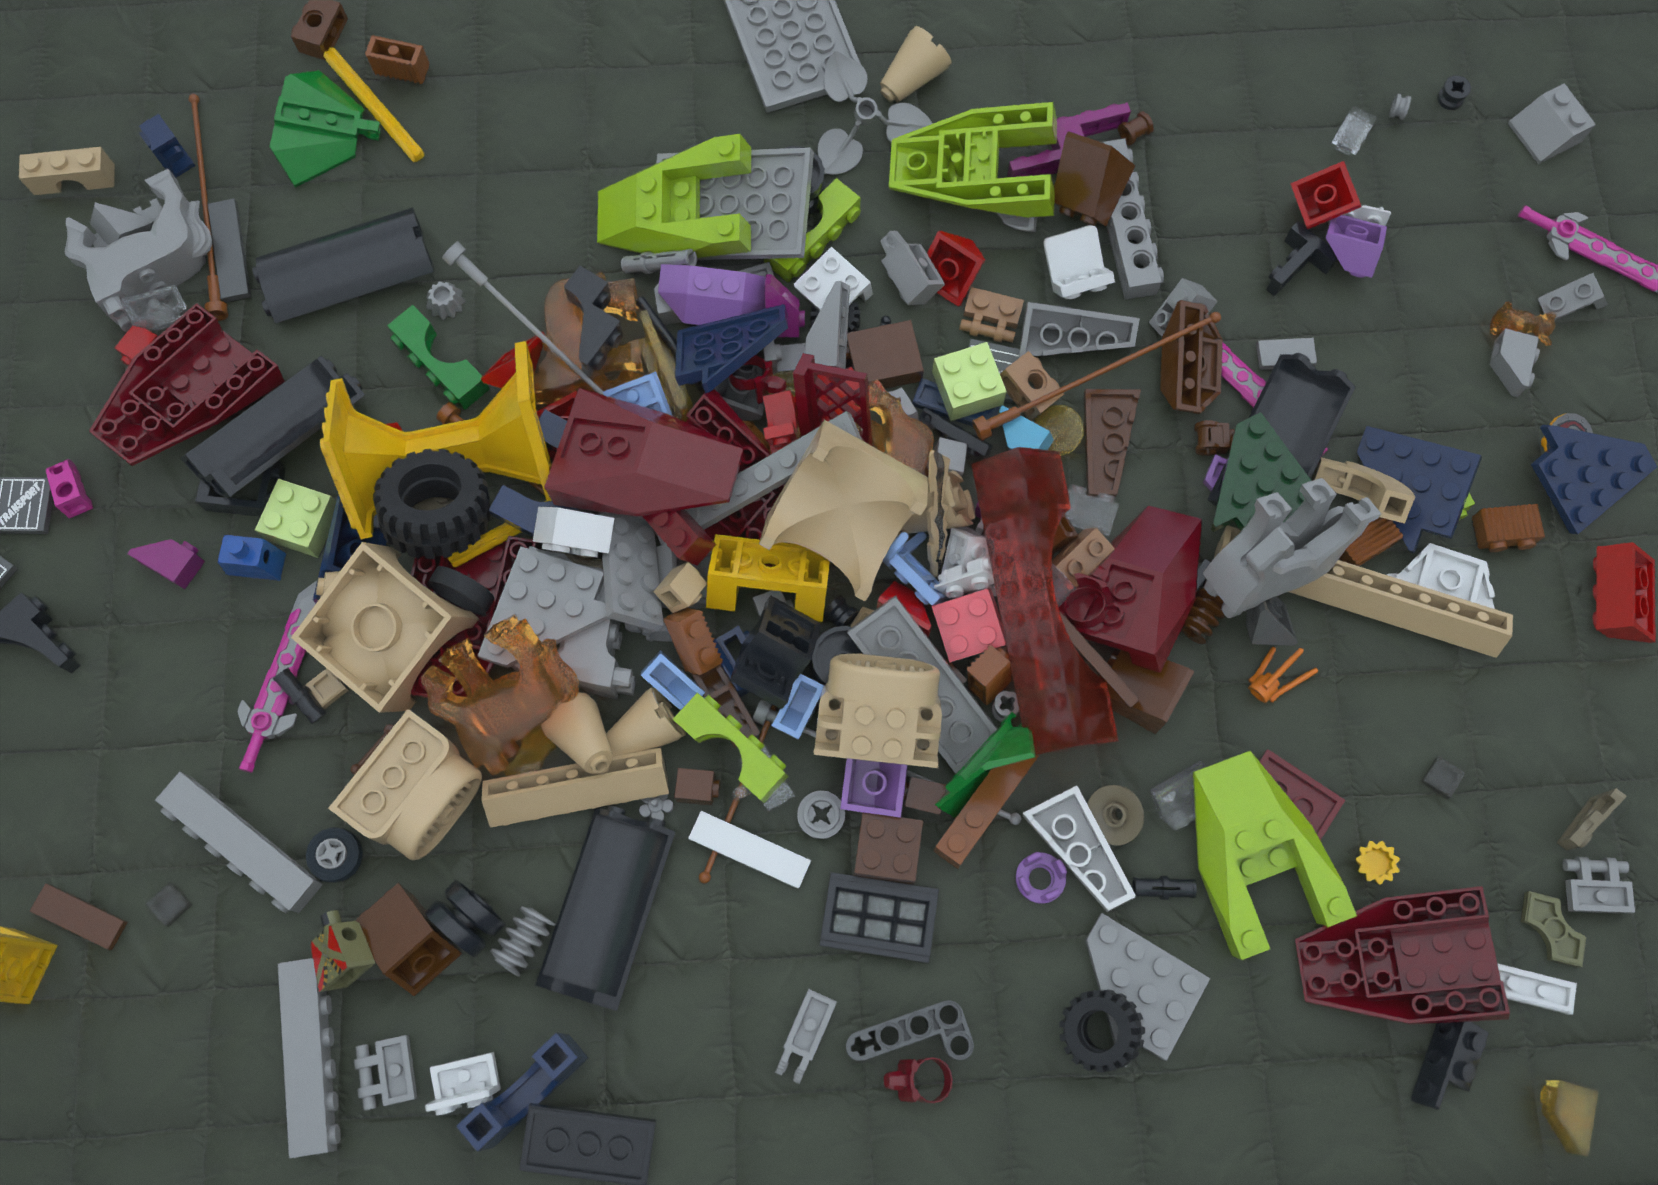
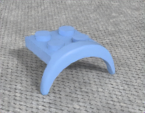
(643, 392)
(911, 570)

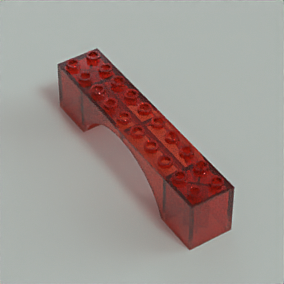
(1056, 692)

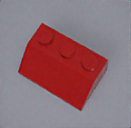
(1625, 593)

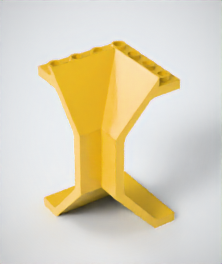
(499, 440)

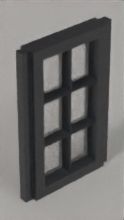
(879, 917)

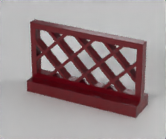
(810, 389)

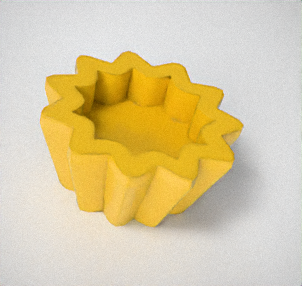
(1377, 862)

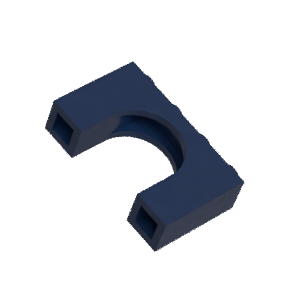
(517, 509)
(497, 1118)

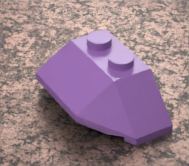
(710, 294)

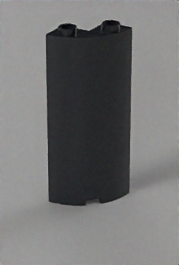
(342, 265)
(1301, 408)
(268, 429)
(606, 907)

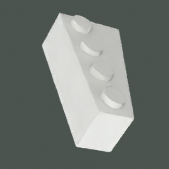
(1079, 842)

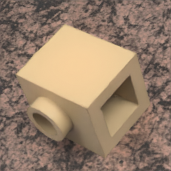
(681, 587)

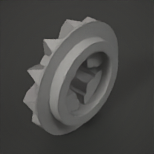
(821, 800)

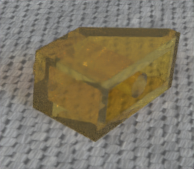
(1570, 1114)

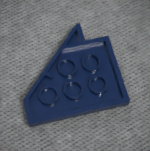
(722, 346)
(1432, 471)
(1588, 472)

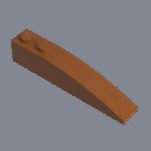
(981, 811)

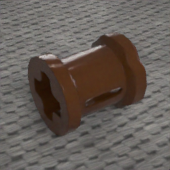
(1135, 128)

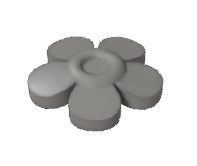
(654, 807)

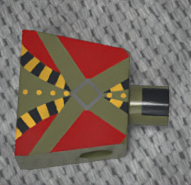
(340, 952)

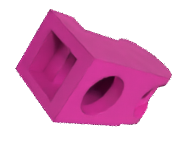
(68, 489)

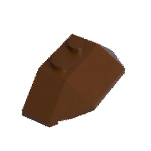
(1193, 362)

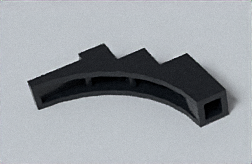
(26, 624)

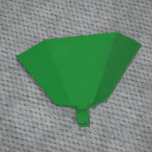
(316, 126)
(1001, 748)

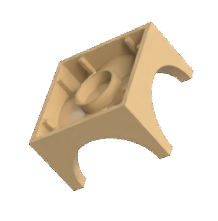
(846, 504)
(379, 627)

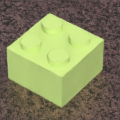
(969, 381)
(297, 518)

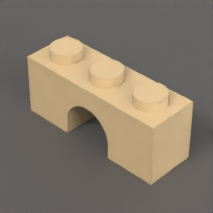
(46, 170)

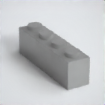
(1070, 330)

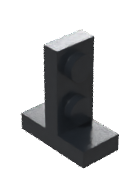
(1306, 249)

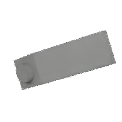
(829, 331)

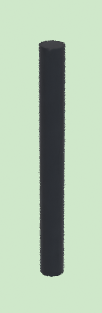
(661, 330)

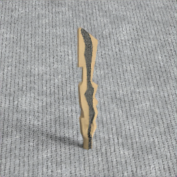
(936, 513)

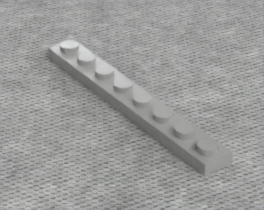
(765, 476)

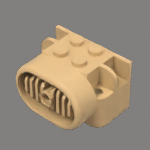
(880, 710)
(409, 789)

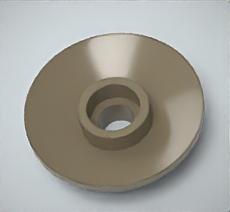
(1103, 807)

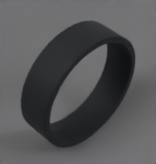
(461, 590)

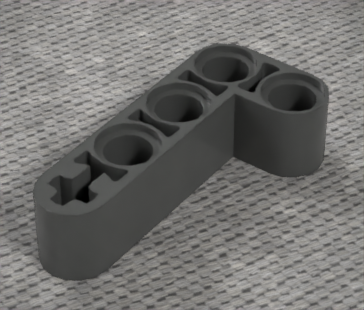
(906, 1036)

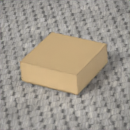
(326, 688)

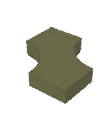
(1546, 918)

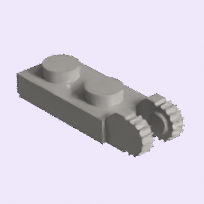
(807, 1032)

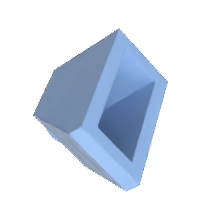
(670, 680)
(800, 707)

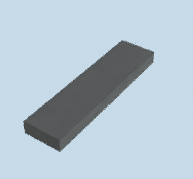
(229, 250)

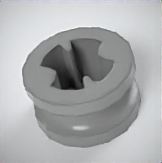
(1400, 106)

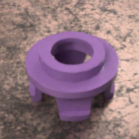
(1056, 870)

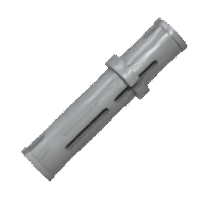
(650, 262)

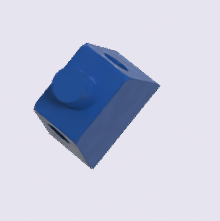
(246, 558)

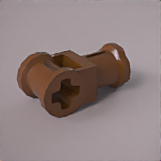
(1213, 437)

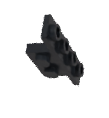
(1449, 1059)

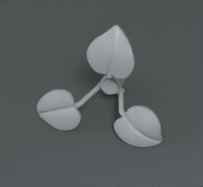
(848, 78)

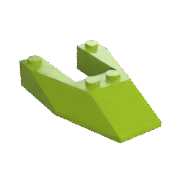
(960, 158)
(661, 204)
(1251, 833)

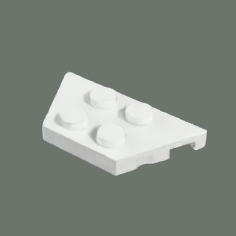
(1450, 574)

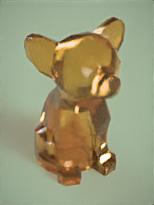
(1523, 322)

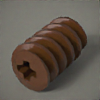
(1202, 615)

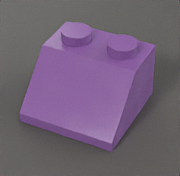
(1356, 244)
(874, 787)

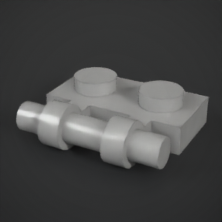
(1598, 895)
(395, 1072)

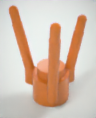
(1265, 686)

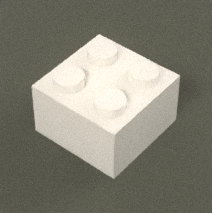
(573, 531)

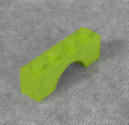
(838, 208)
(704, 722)

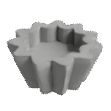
(444, 300)

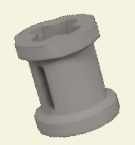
(1004, 697)

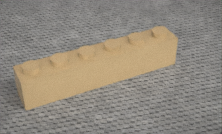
(573, 789)

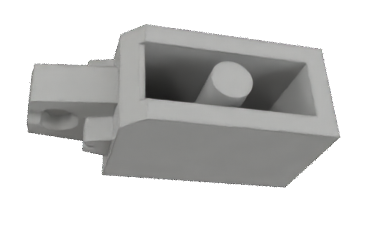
(910, 269)

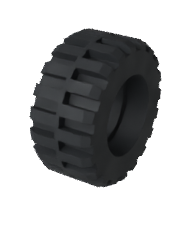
(438, 530)

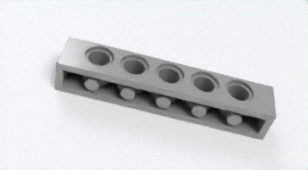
(1134, 281)

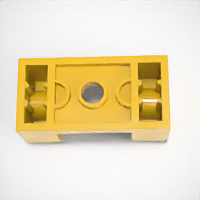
(742, 561)
(22, 964)

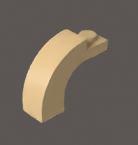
(1359, 482)

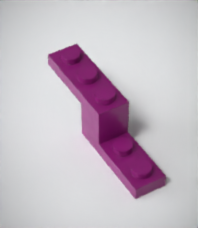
(1084, 124)

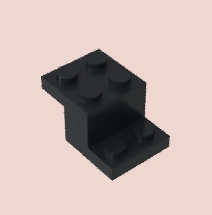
(776, 652)

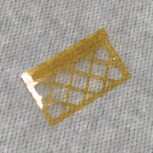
(660, 360)

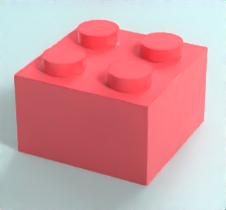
(969, 624)

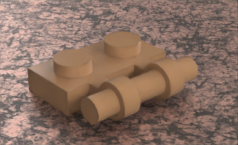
(994, 309)

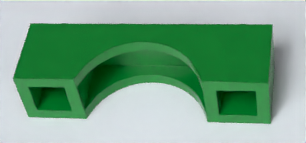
(417, 335)

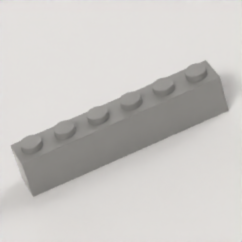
(239, 843)
(307, 1061)

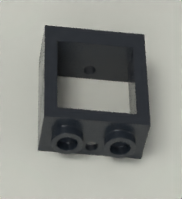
(213, 502)

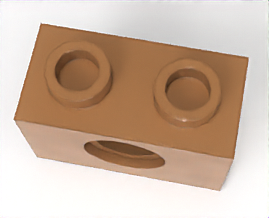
(1016, 384)
(1083, 554)

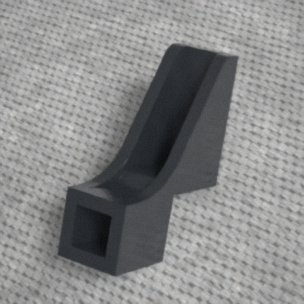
(599, 329)

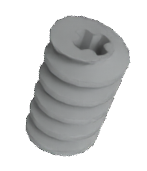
(521, 940)

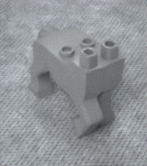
(143, 260)
(1283, 556)

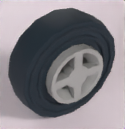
(324, 849)

